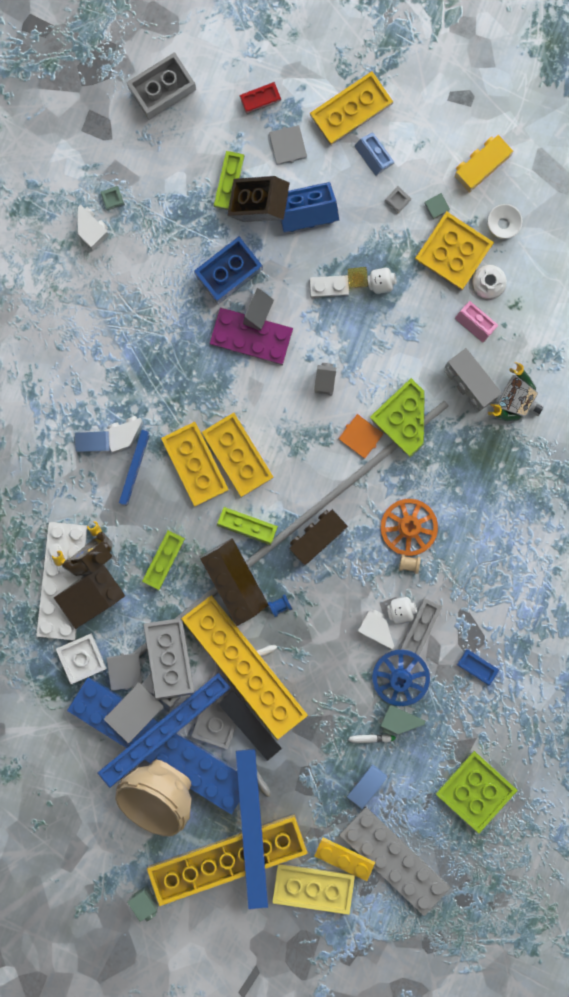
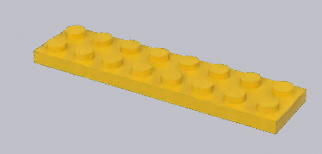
(244, 667)

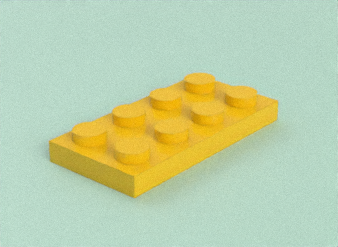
(351, 108)
(237, 454)
(194, 464)

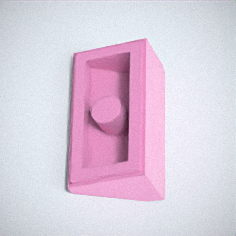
(476, 321)

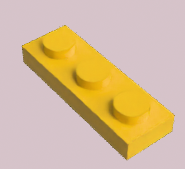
(344, 859)

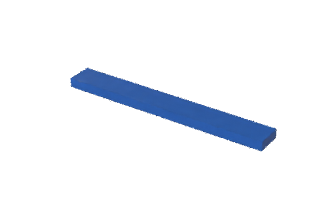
(163, 730)
(251, 829)

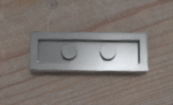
(421, 626)

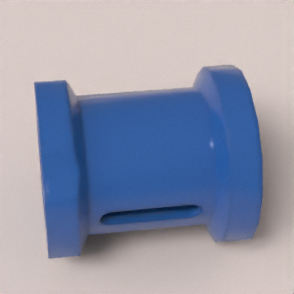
(280, 605)

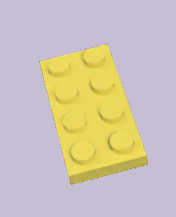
(313, 889)

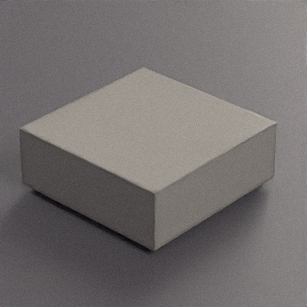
(398, 199)

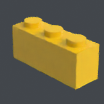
(483, 162)

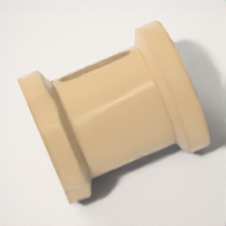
(409, 564)

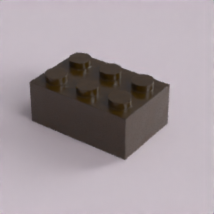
(258, 199)
(317, 536)

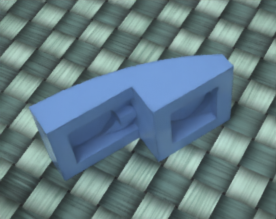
(92, 441)
(367, 786)

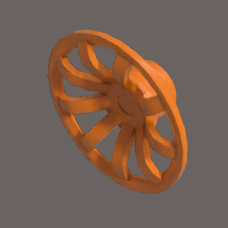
(409, 527)

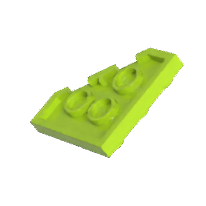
(403, 417)

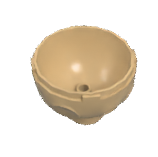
(156, 798)

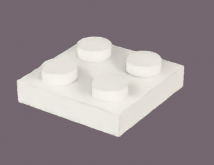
(81, 658)

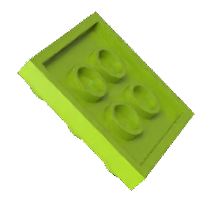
(476, 792)

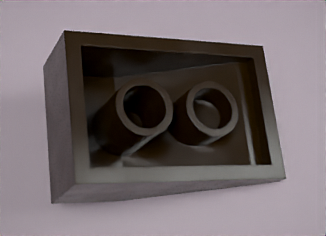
(89, 596)

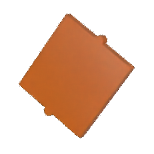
(361, 436)

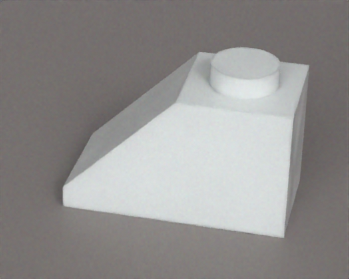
(376, 628)

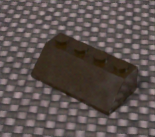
(234, 581)

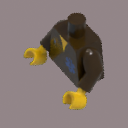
(90, 557)

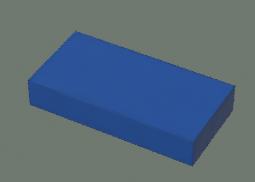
(478, 667)

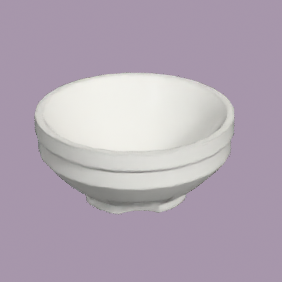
(507, 212)
(482, 289)

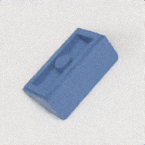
(374, 153)

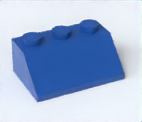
(310, 207)

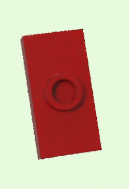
(260, 97)

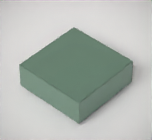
(112, 198)
(437, 206)

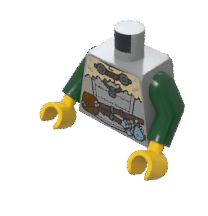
(517, 397)

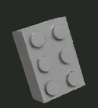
(161, 85)
(472, 380)

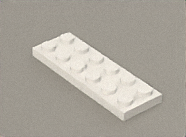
(69, 540)

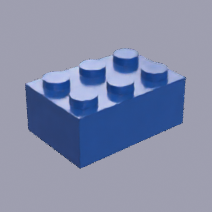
(228, 270)

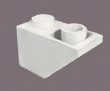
(89, 229)
(123, 436)

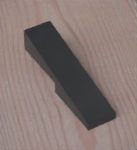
(249, 725)

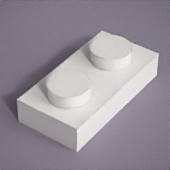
(329, 286)

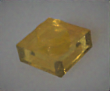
(357, 277)

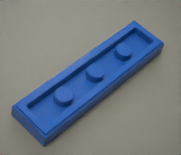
(134, 467)

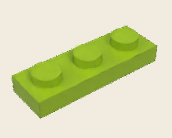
(231, 170)
(247, 526)
(163, 560)

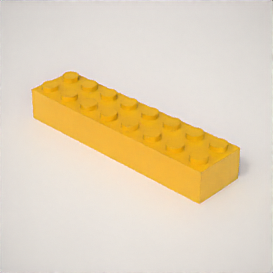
(223, 861)

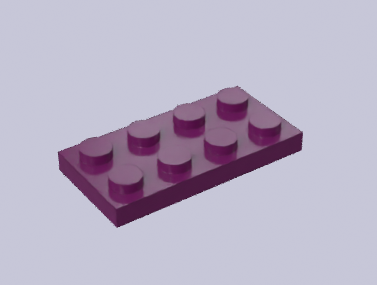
(267, 344)

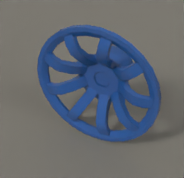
(401, 678)

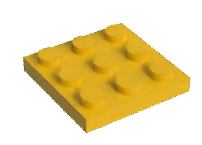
(454, 250)

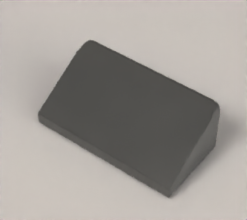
(258, 310)

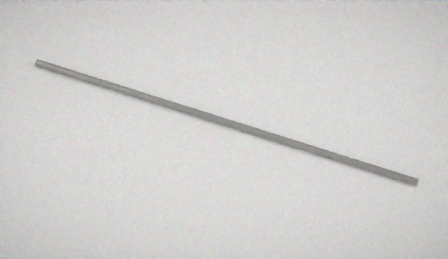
(311, 512)

